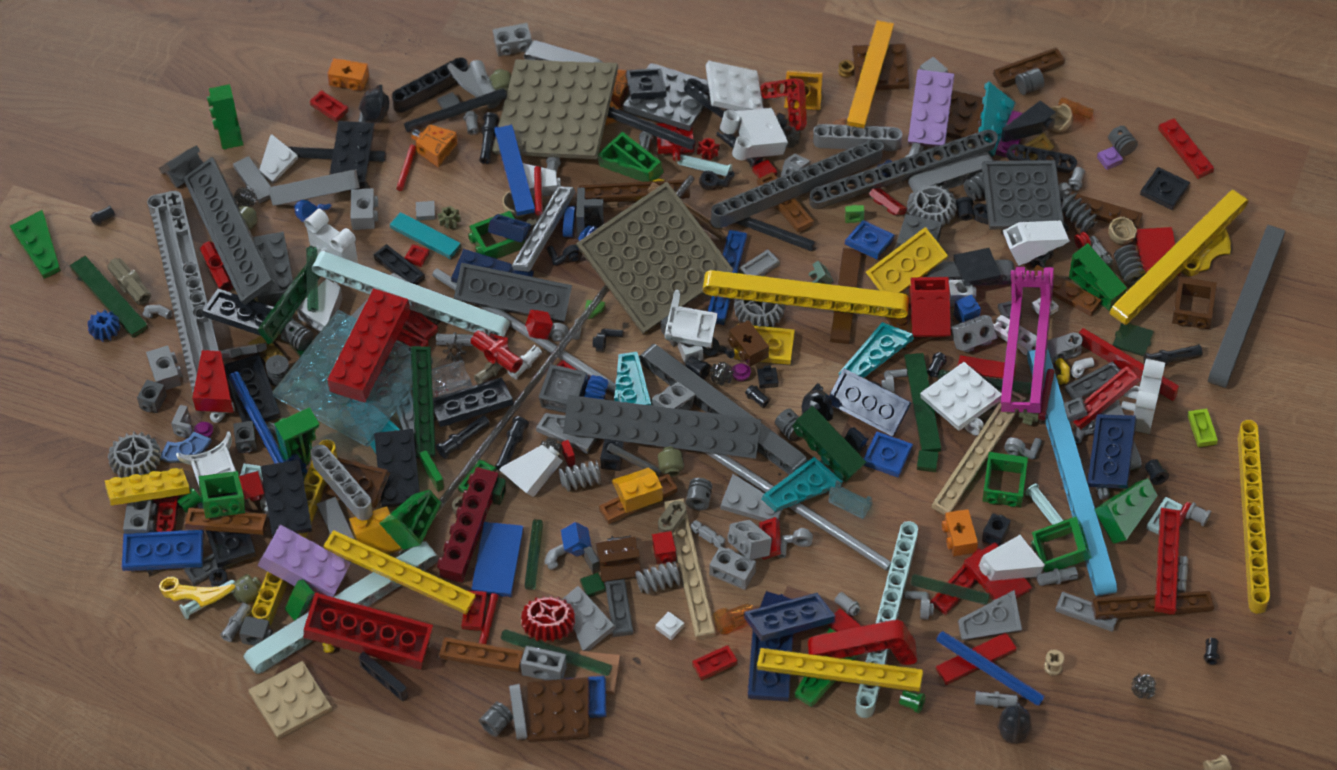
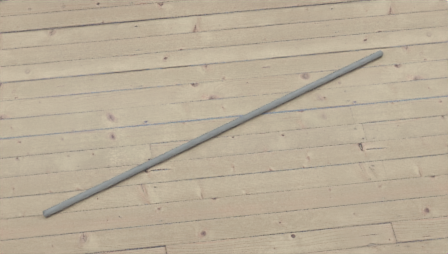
(722, 458)

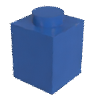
(966, 309)
(575, 539)

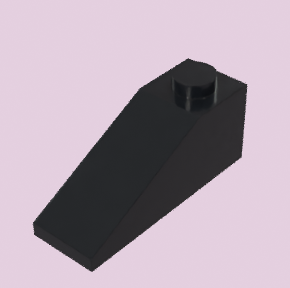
(1030, 123)

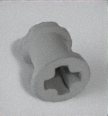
(1198, 514)

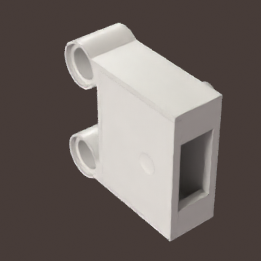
(758, 133)
(329, 239)
(1146, 395)

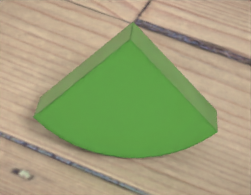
(600, 308)

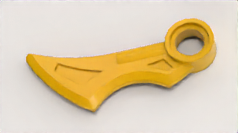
(1219, 246)
(202, 595)

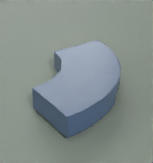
(193, 445)

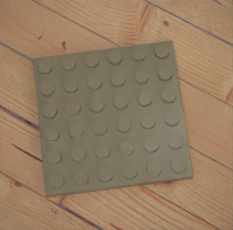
(558, 107)
(651, 254)

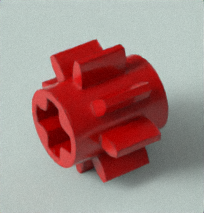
(708, 149)

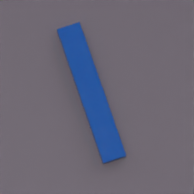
(514, 170)
(733, 254)

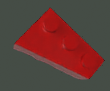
(211, 384)

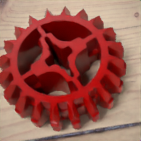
(548, 618)

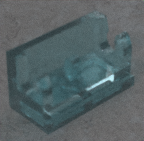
(849, 501)

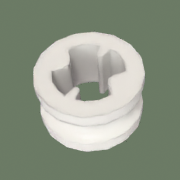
(975, 426)

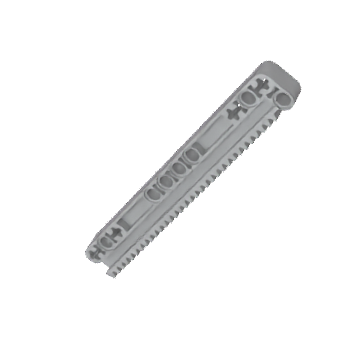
(182, 278)

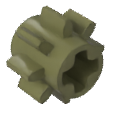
(449, 217)
(1028, 418)

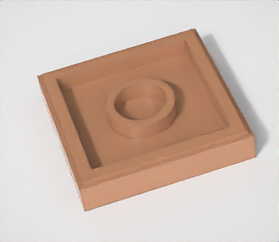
(611, 659)

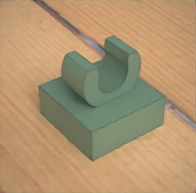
(821, 272)

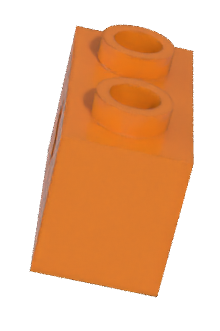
(348, 74)
(960, 532)

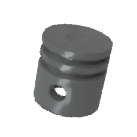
(1029, 81)
(1122, 143)
(299, 337)
(277, 368)
(785, 423)
(699, 493)
(496, 719)

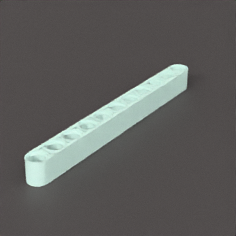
(420, 298)
(363, 593)
(888, 608)

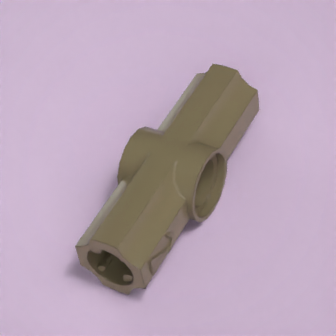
(129, 281)

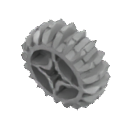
(931, 200)
(758, 312)
(123, 457)

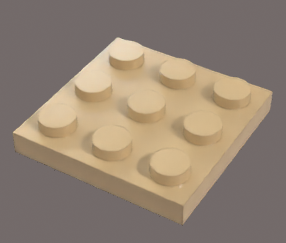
(290, 700)

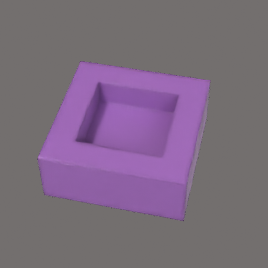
(1109, 158)

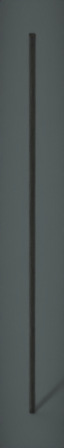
(531, 385)

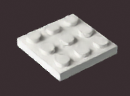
(733, 87)
(961, 396)

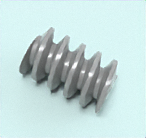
(580, 475)
(658, 577)

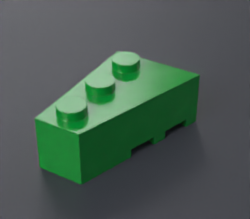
(630, 159)

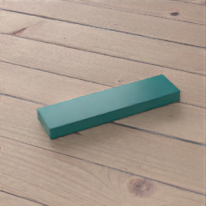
(425, 235)

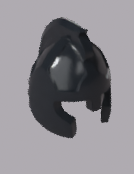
(374, 104)
(820, 401)
(1015, 724)

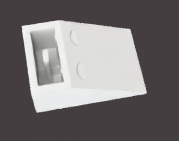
(1034, 239)

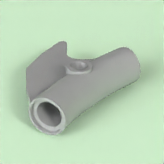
(474, 80)

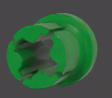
(189, 500)
(912, 700)

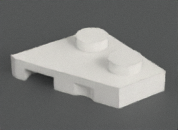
(276, 159)

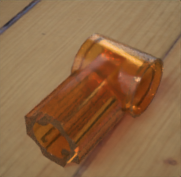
(728, 620)

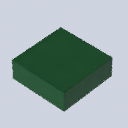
(927, 461)
(499, 491)
(592, 585)

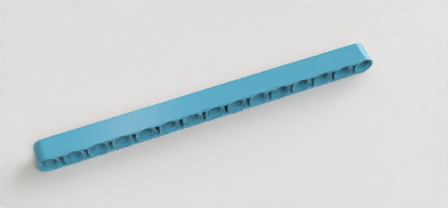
(1076, 486)

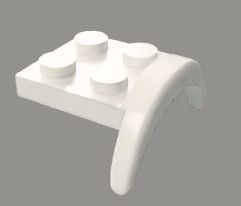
(689, 324)
(213, 461)

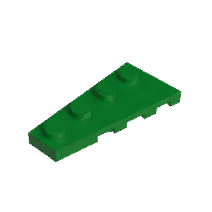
(36, 241)
(813, 688)

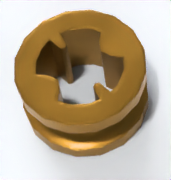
(845, 64)

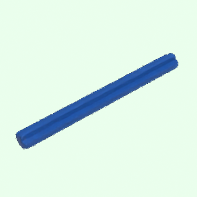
(256, 417)
(990, 668)

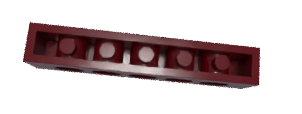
(457, 569)

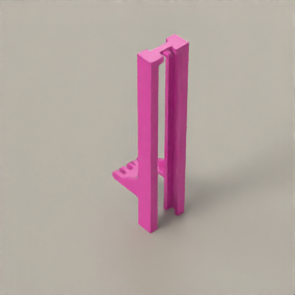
(1018, 281)

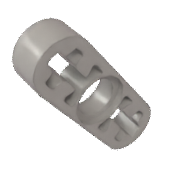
(518, 713)

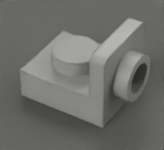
(794, 163)
(181, 422)

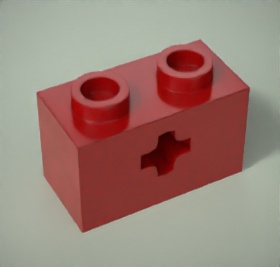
(252, 485)

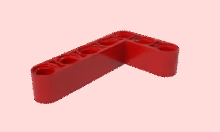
(867, 639)

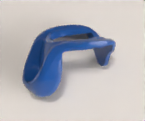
(305, 208)

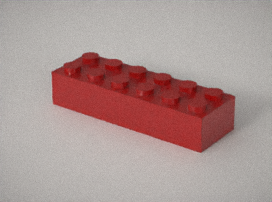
(369, 345)
(367, 630)

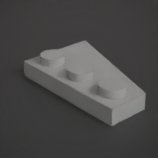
(553, 426)
(746, 501)
(992, 619)
(590, 622)

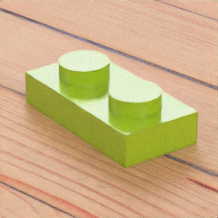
(1202, 427)

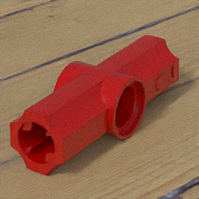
(216, 266)
(496, 351)

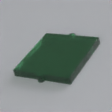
(1133, 339)

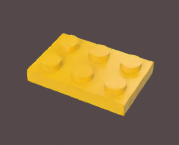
(779, 342)

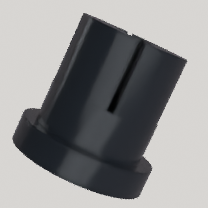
(965, 208)
(698, 367)
(1157, 473)

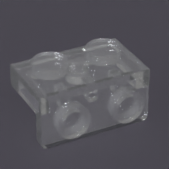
(450, 378)

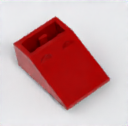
(930, 306)

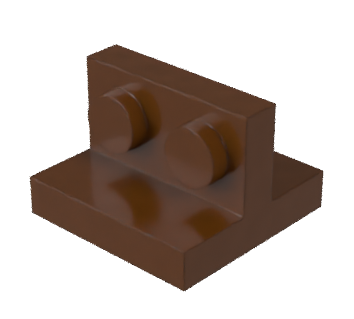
(618, 559)

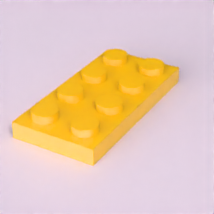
(911, 259)
(146, 486)

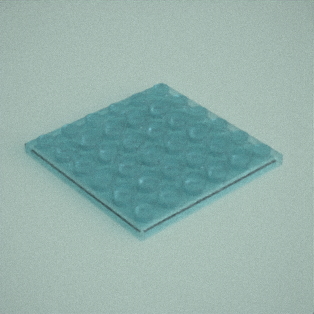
(308, 384)

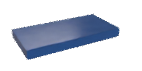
(162, 550)
(497, 558)

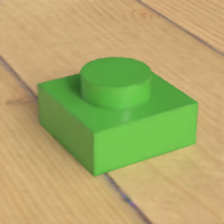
(854, 213)

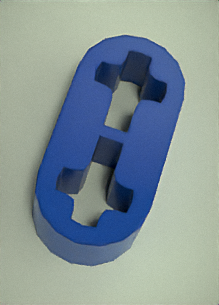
(569, 221)

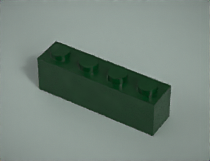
(828, 444)

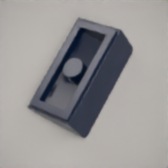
(509, 227)

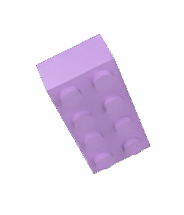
(931, 108)
(297, 558)

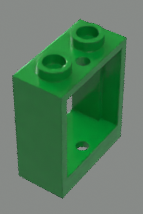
(497, 250)
(1015, 464)
(221, 484)
(1058, 530)

